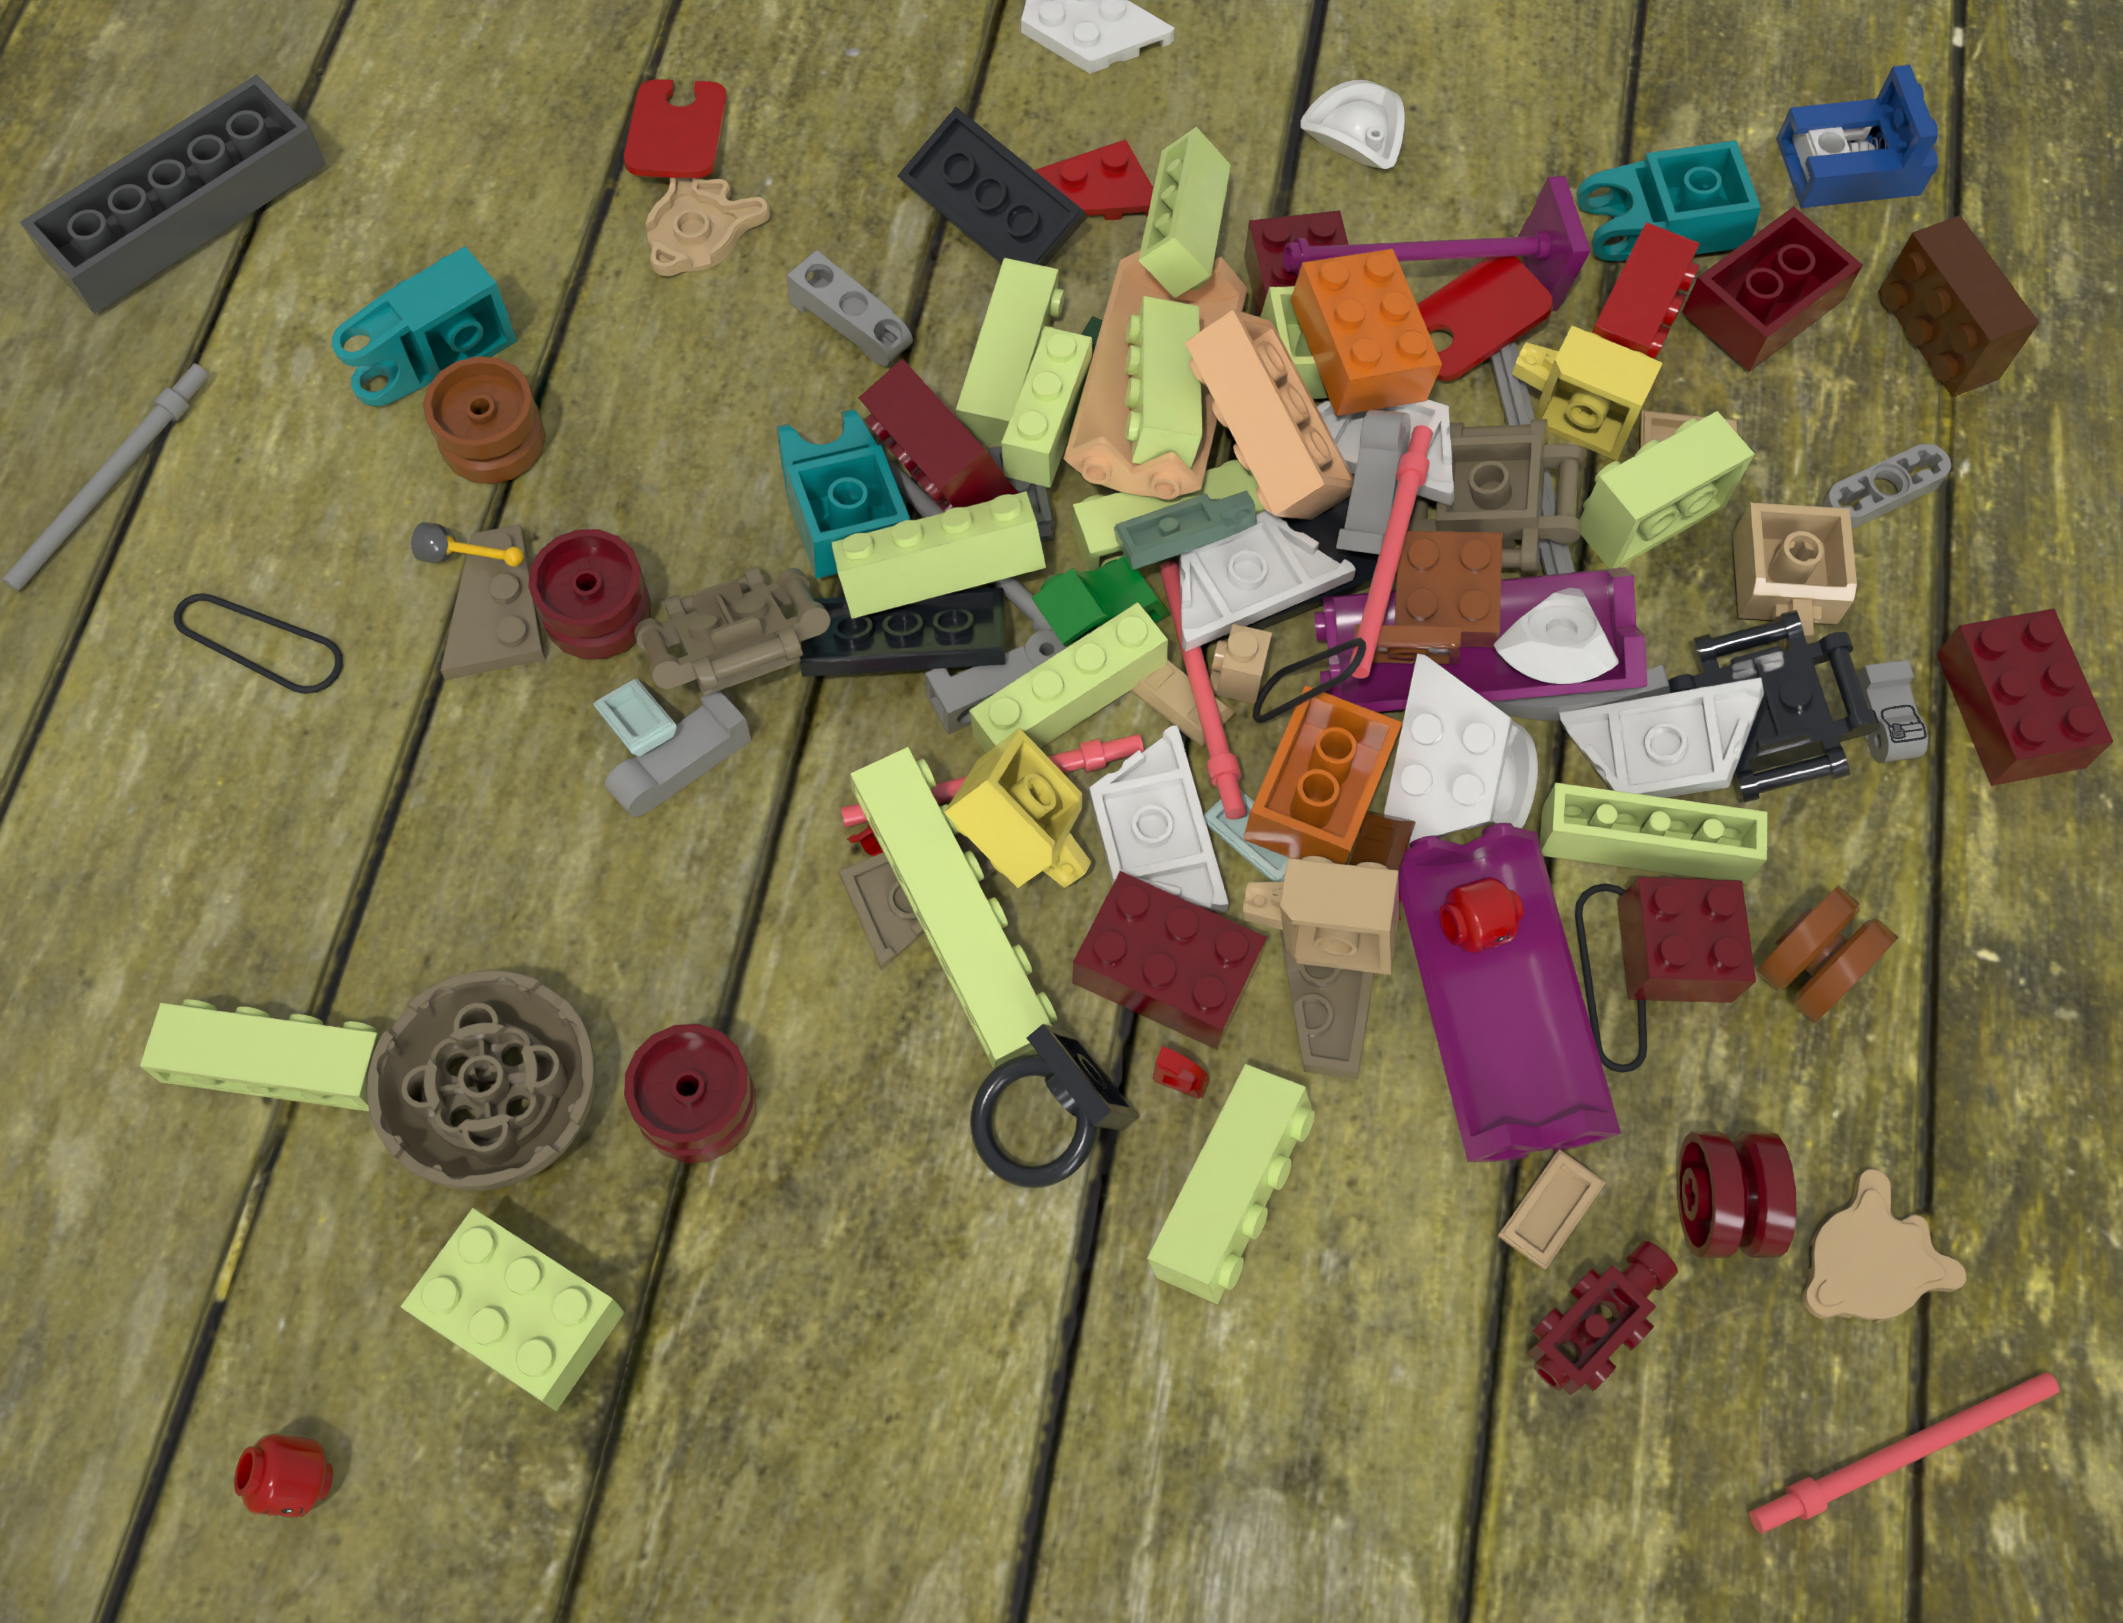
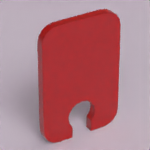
(672, 138)
(1485, 312)

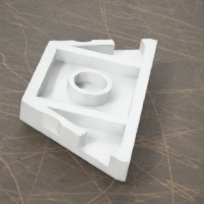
(1093, 31)
(1439, 480)
(1251, 578)
(1668, 740)
(1447, 755)
(1156, 825)

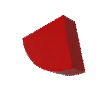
(1180, 1073)

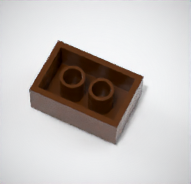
(1957, 306)

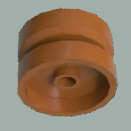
(484, 419)
(1826, 954)

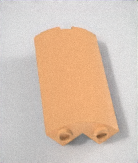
(1098, 431)

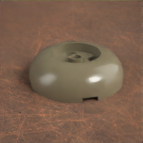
(481, 1019)

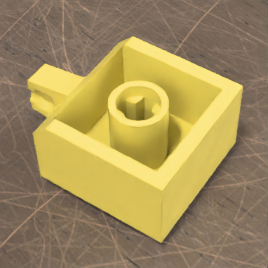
(1589, 389)
(1021, 813)

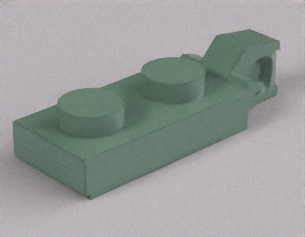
(1183, 527)

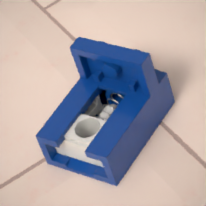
(1861, 146)

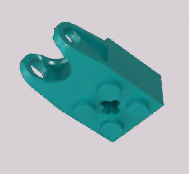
(1685, 190)
(424, 327)
(838, 489)

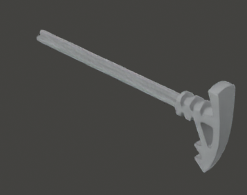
(1555, 560)

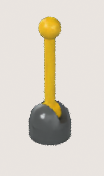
(437, 544)

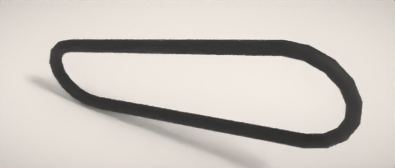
(266, 619)
(1315, 691)
(1642, 1027)

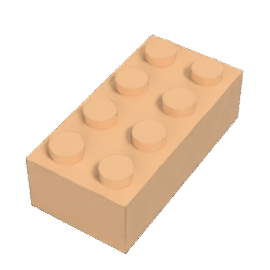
(1270, 416)

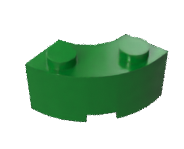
(1085, 600)

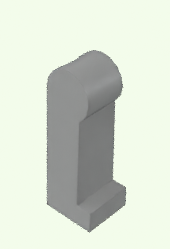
(848, 308)
(1374, 486)
(958, 694)
(697, 746)

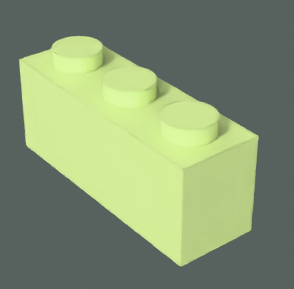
(1046, 407)

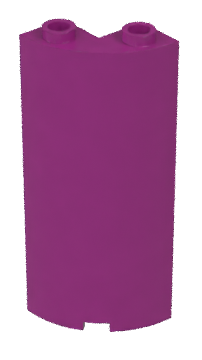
(1484, 669)
(1511, 1015)

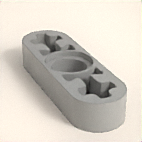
(1898, 471)

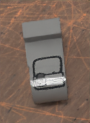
(1901, 728)

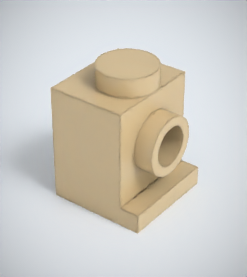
(1240, 663)

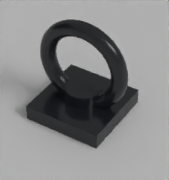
(1074, 1082)

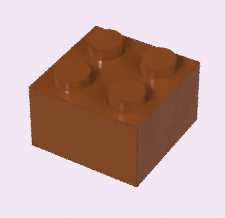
(1451, 583)

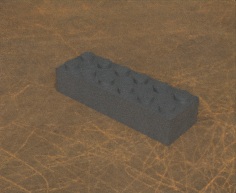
(174, 193)

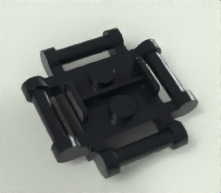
(1793, 712)

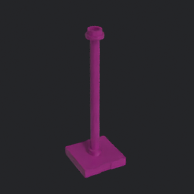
(1549, 242)

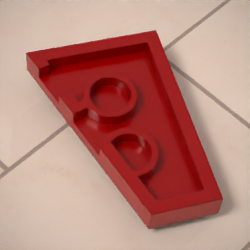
(1103, 181)

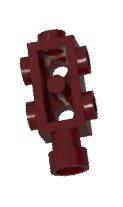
(1589, 1332)

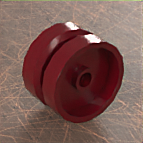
(589, 593)
(682, 1062)
(1736, 1194)

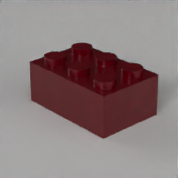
(1771, 288)
(931, 441)
(2023, 697)
(1168, 959)

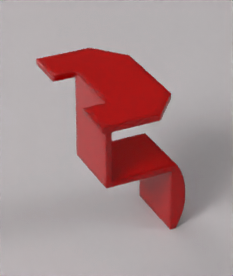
(867, 841)

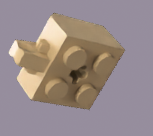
(1794, 562)
(1331, 913)

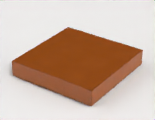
(1403, 642)

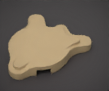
(699, 225)
(1871, 1261)

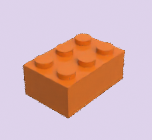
(1365, 332)
(1322, 779)

